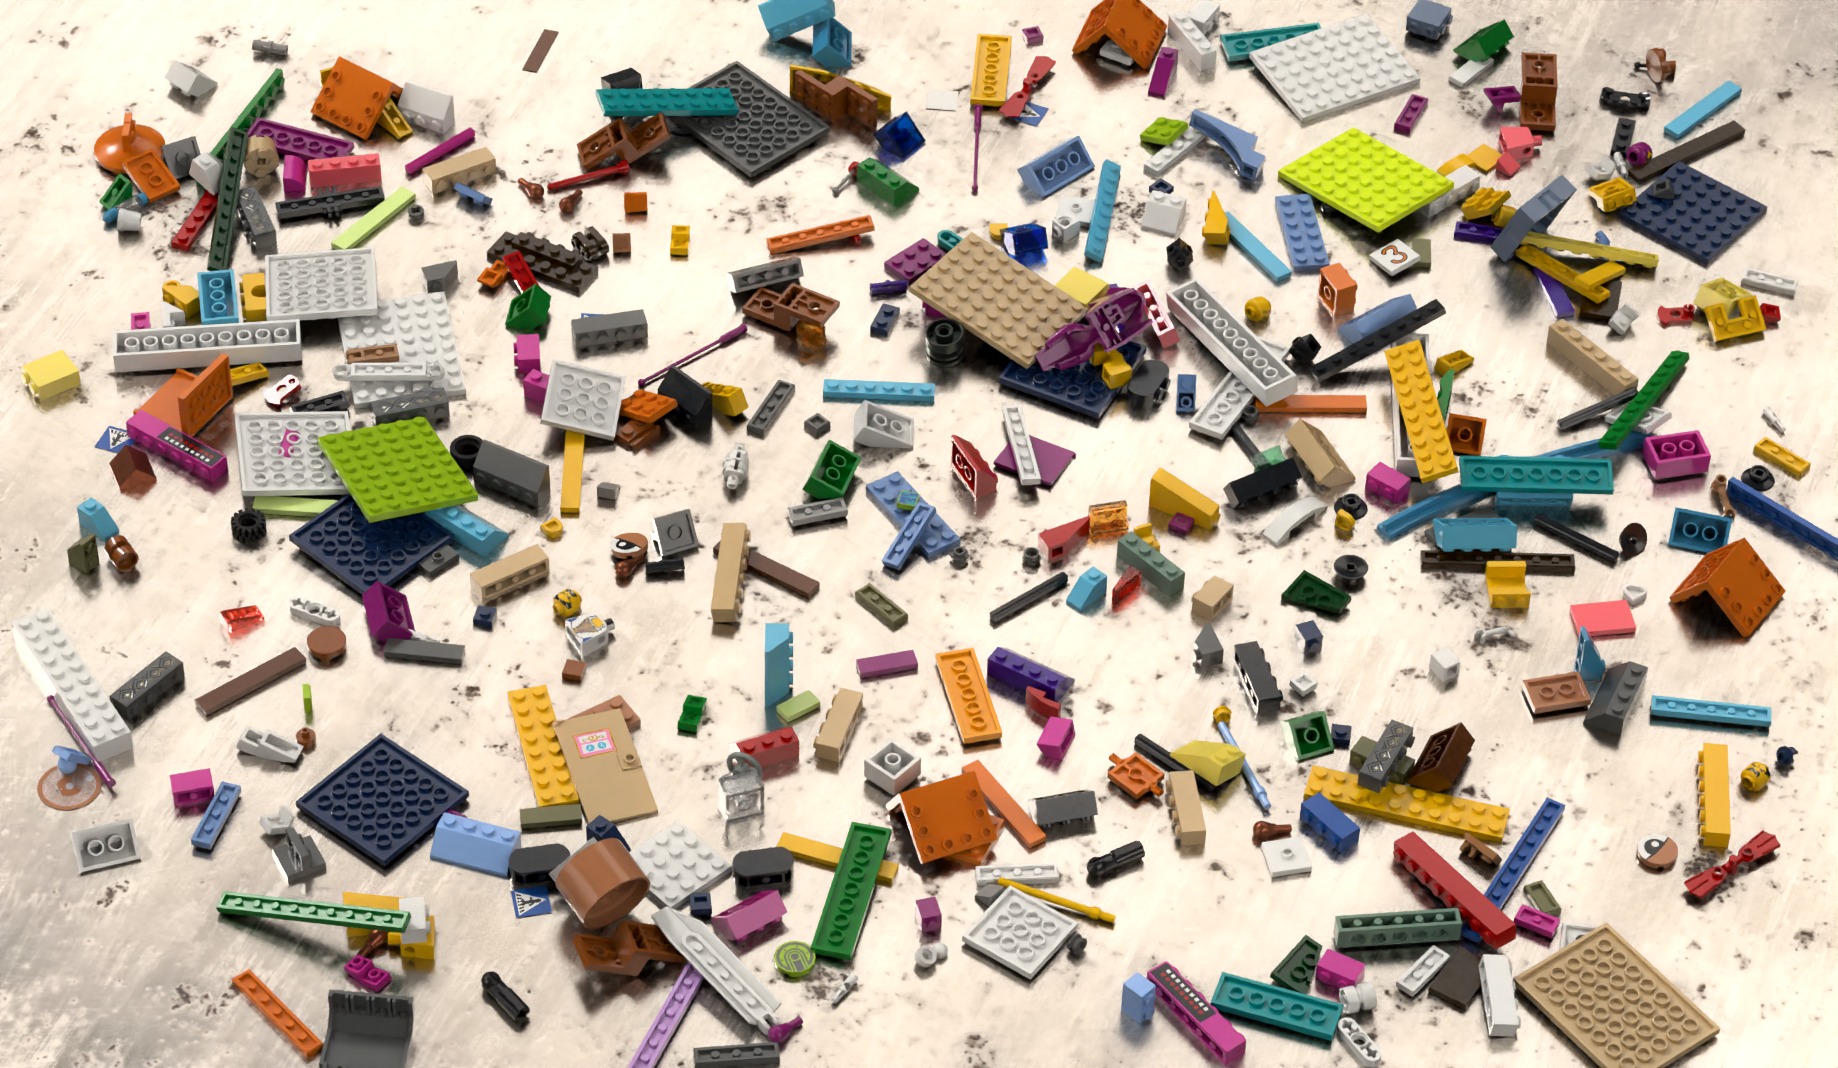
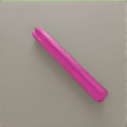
(440, 150)

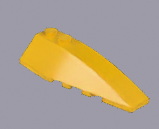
(824, 77)

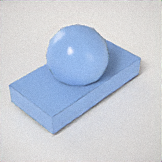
(69, 758)

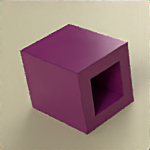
(928, 914)

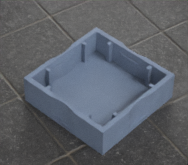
(1533, 216)

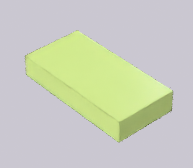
(798, 706)

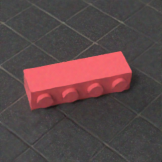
(344, 170)
(1154, 310)

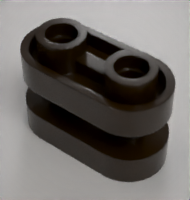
(590, 243)

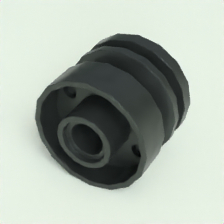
(944, 342)

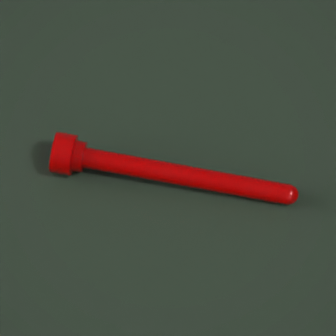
(621, 167)

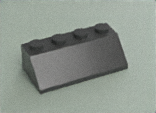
(512, 473)
(1617, 697)

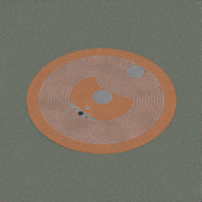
(69, 790)

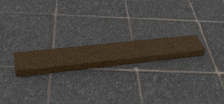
(1686, 151)
(1477, 560)

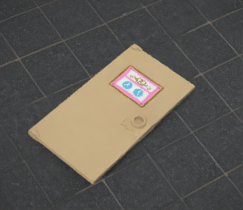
(605, 766)

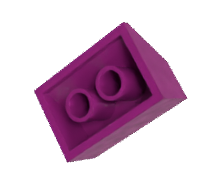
(387, 613)

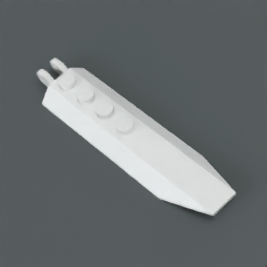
(720, 967)

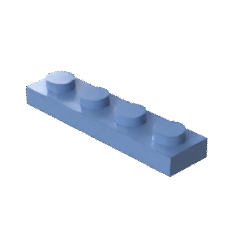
(908, 535)
(216, 815)

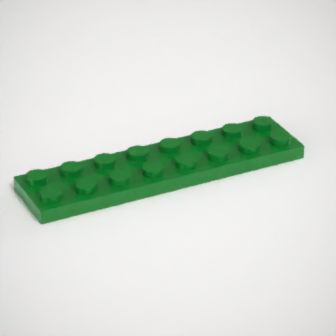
(851, 891)

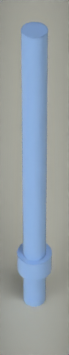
(1258, 791)

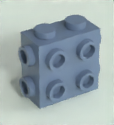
(1429, 19)

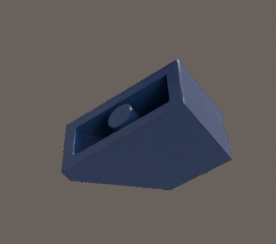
(603, 829)

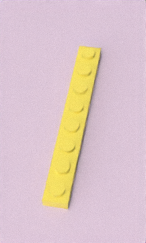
(1593, 249)

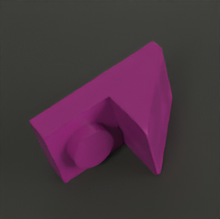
(1500, 95)

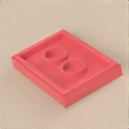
(1603, 617)

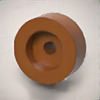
(306, 737)

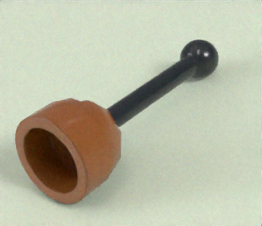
(1672, 64)

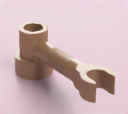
(1718, 488)

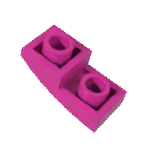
(364, 971)

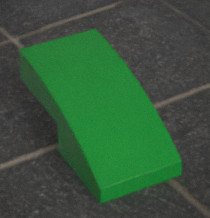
(692, 713)

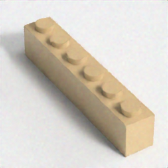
(1590, 358)
(729, 572)

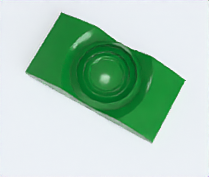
(1445, 392)

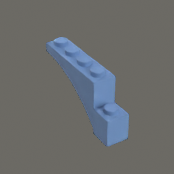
(1235, 141)

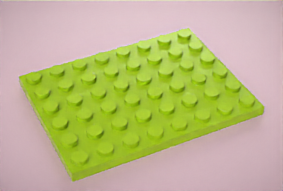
(397, 469)

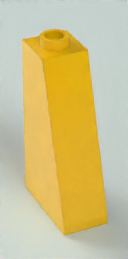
(1175, 496)
(368, 900)

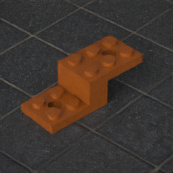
(1538, 91)
(836, 98)
(620, 139)
(793, 305)
(626, 949)

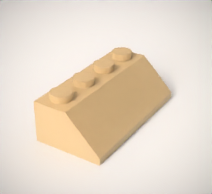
(1318, 455)

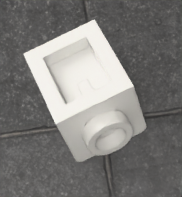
(1623, 318)

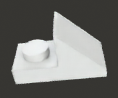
(172, 315)

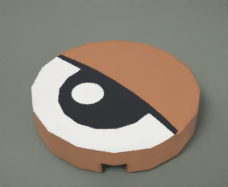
(629, 545)
(1657, 851)

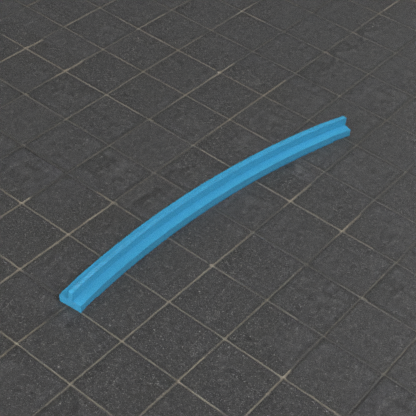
(1454, 496)

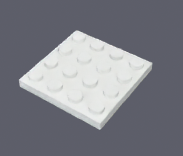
(583, 400)
(678, 865)
(1020, 932)

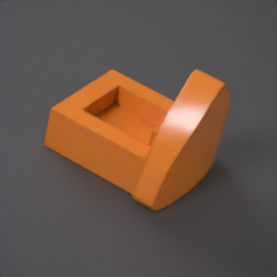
(635, 201)

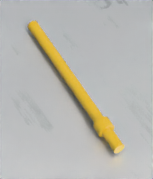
(1094, 912)

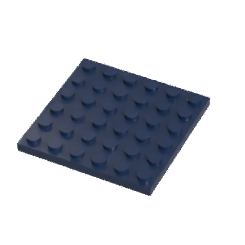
(1700, 217)
(1075, 387)
(368, 551)
(382, 799)

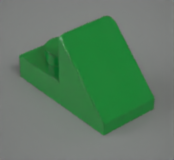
(119, 190)

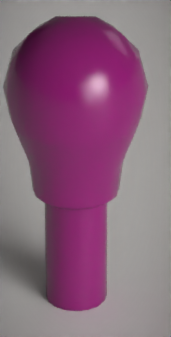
(780, 1032)

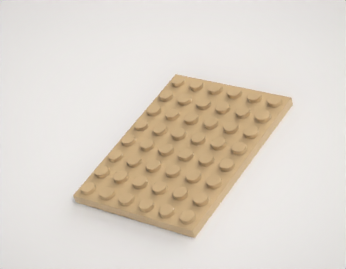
(997, 299)
(1615, 1003)

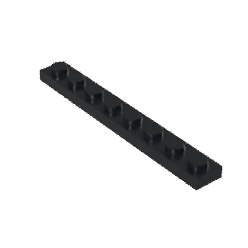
(1377, 340)

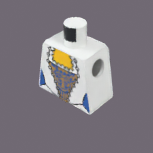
(588, 632)

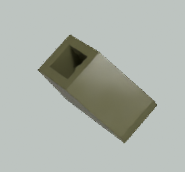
(84, 553)

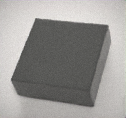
(817, 424)

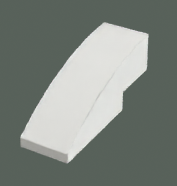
(268, 745)

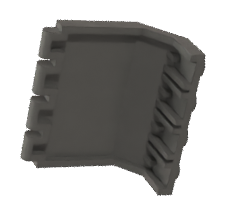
(367, 1030)

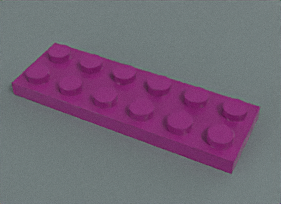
(301, 142)

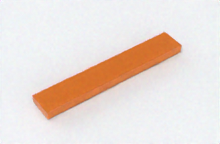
(820, 234)
(1316, 403)
(1006, 805)
(278, 1014)

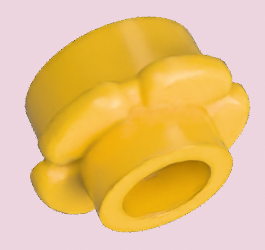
(1221, 714)

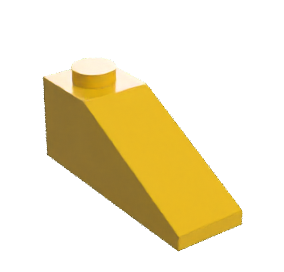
(393, 121)

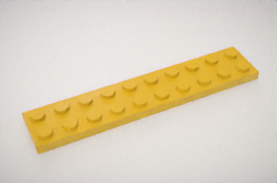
(1421, 411)
(1410, 805)

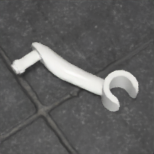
(1483, 634)

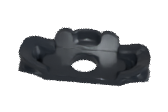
(1636, 100)

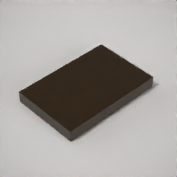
(1606, 308)
(1458, 979)

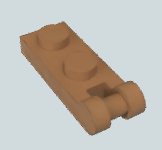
(373, 354)

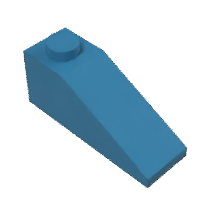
(1588, 658)

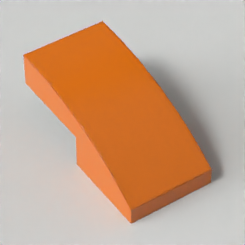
(494, 275)

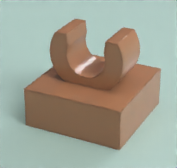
(621, 242)

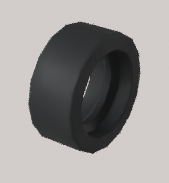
(465, 442)

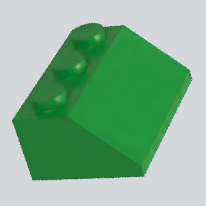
(1485, 42)
(884, 181)
(832, 472)

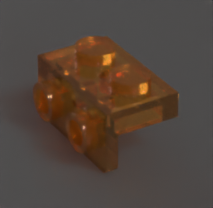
(810, 337)
(1108, 517)

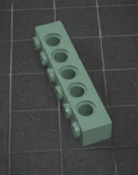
(1397, 927)

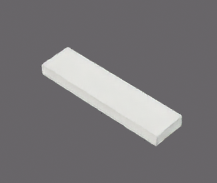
(1019, 873)

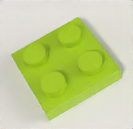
(1163, 131)

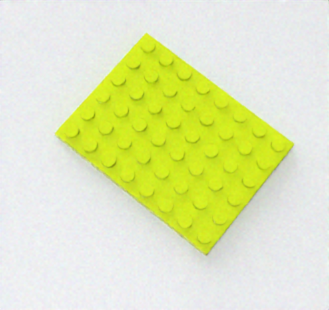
(1365, 179)

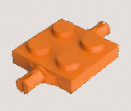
(1135, 775)

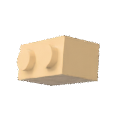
(1212, 597)

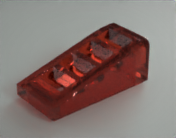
(1127, 584)
(232, 621)

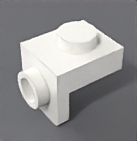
(1601, 171)
(278, 823)

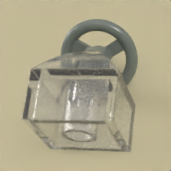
(741, 789)

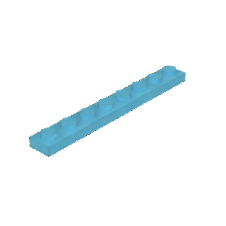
(1102, 210)

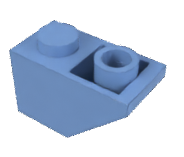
(1186, 392)

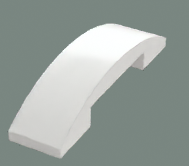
(1292, 517)

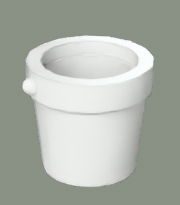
(128, 220)

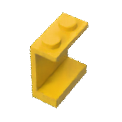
(1507, 584)

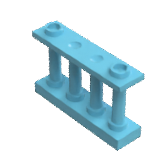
(1533, 499)

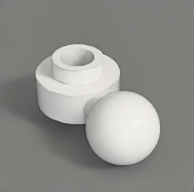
(927, 955)

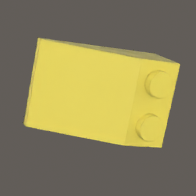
(1720, 292)
(1211, 760)

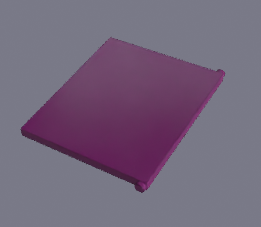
(1049, 459)

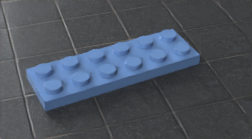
(1301, 232)
(937, 535)

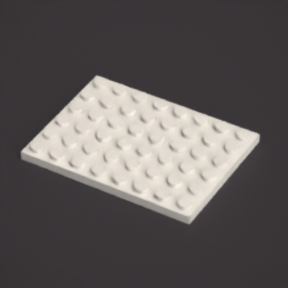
(1334, 67)
(422, 334)

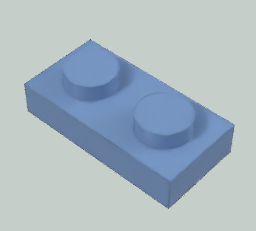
(467, 192)

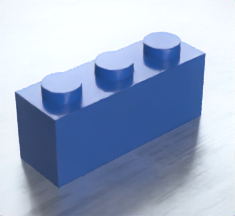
(1329, 822)

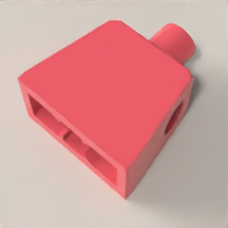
(1518, 141)

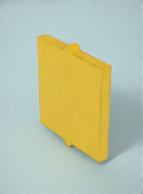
(1484, 157)

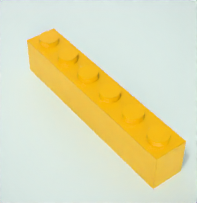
(1715, 795)

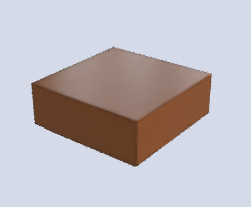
(573, 669)

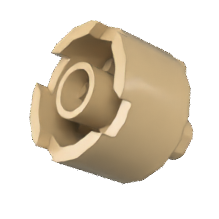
(260, 156)

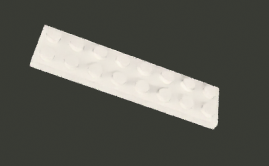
(1229, 400)

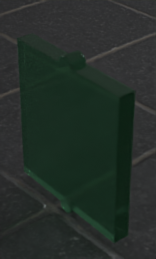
(1267, 458)

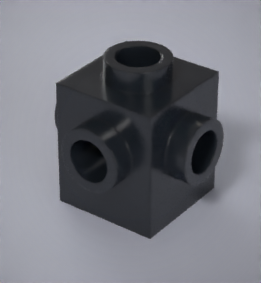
(1179, 254)
(1304, 348)

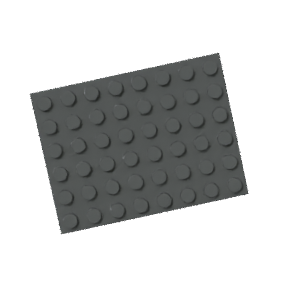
(766, 124)

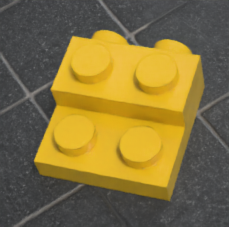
(1613, 194)
(1484, 202)

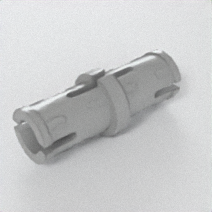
(280, 49)

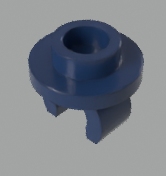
(1785, 755)

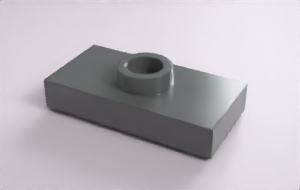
(438, 560)

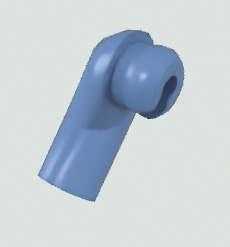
(1602, 238)

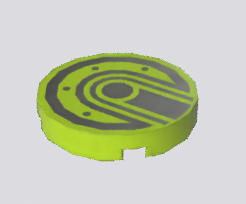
(794, 958)

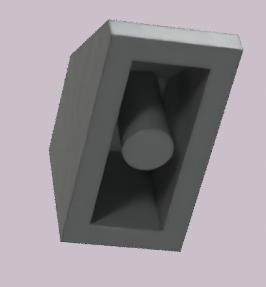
(439, 276)
(1207, 648)

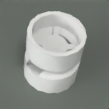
(1360, 997)

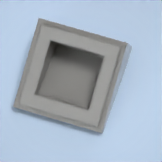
(607, 490)
(989, 893)

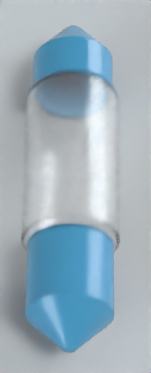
(131, 204)

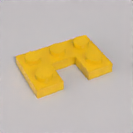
(1748, 324)

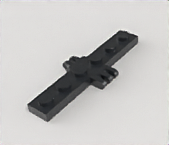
(329, 202)

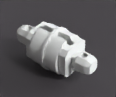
(735, 466)

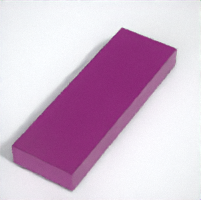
(1411, 113)
(887, 663)

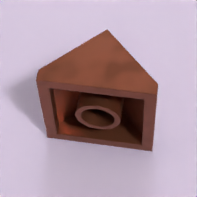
(131, 468)

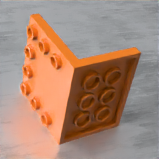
(1128, 24)
(354, 98)
(190, 402)
(1736, 582)
(946, 816)

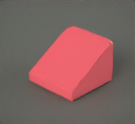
(1507, 164)

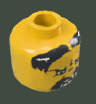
(566, 602)
(1755, 776)

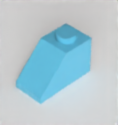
(96, 519)
(1087, 589)

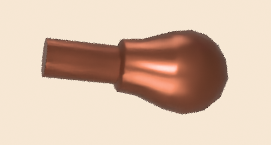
(534, 190)
(568, 203)
(624, 568)
(1265, 829)
(374, 940)

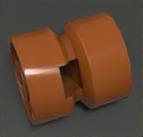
(121, 553)

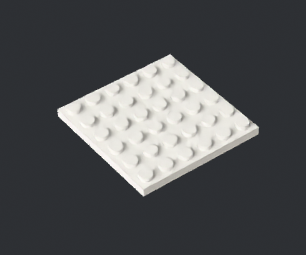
(321, 284)
(272, 474)

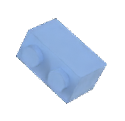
(1138, 998)

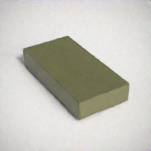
(1423, 248)
(1542, 898)

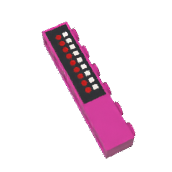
(177, 445)
(1197, 1013)

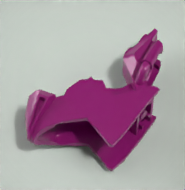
(1075, 343)

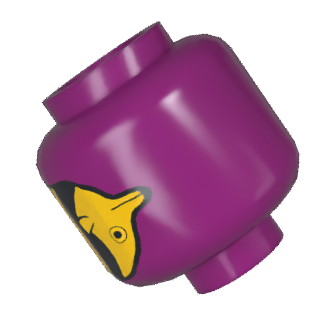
(1639, 153)

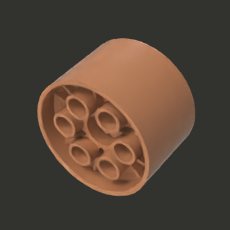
(602, 883)

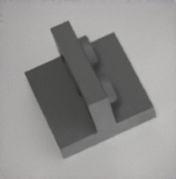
(179, 156)
(675, 532)
(298, 856)

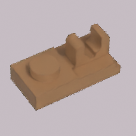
(1476, 846)

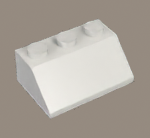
(427, 107)
(105, 844)

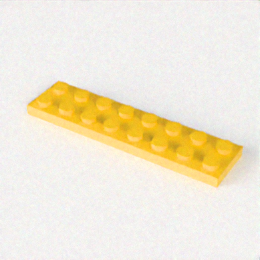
(541, 748)

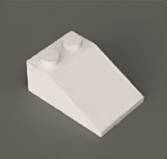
(882, 427)

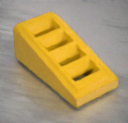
(1453, 361)

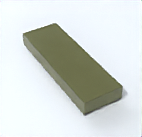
(881, 605)
(550, 816)

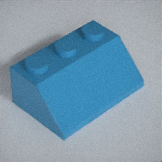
(832, 43)
(1699, 530)

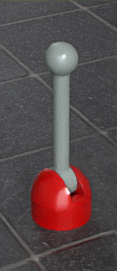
(852, 170)

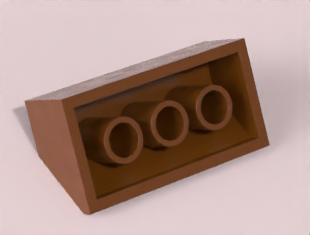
(1442, 759)

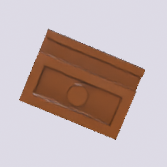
(636, 433)

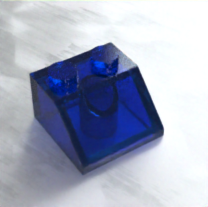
(899, 136)
(1025, 239)

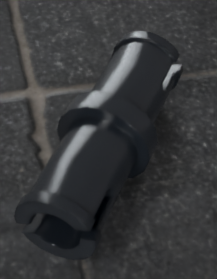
(664, 565)

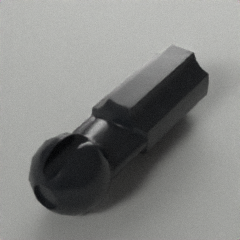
(1116, 858)
(505, 996)

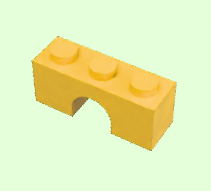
(253, 297)
(1115, 369)

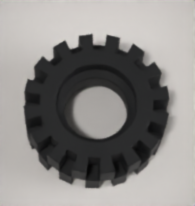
(246, 517)

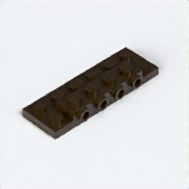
(546, 259)

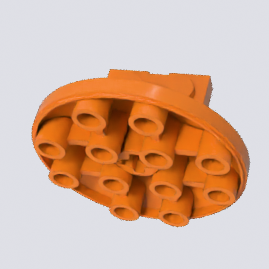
(125, 142)

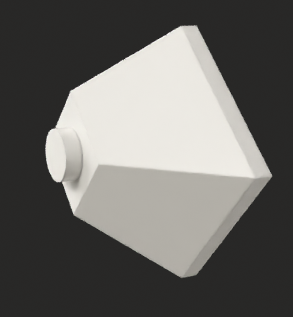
(207, 171)

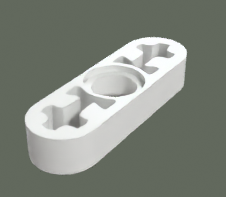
(302, 606)
(1359, 1050)

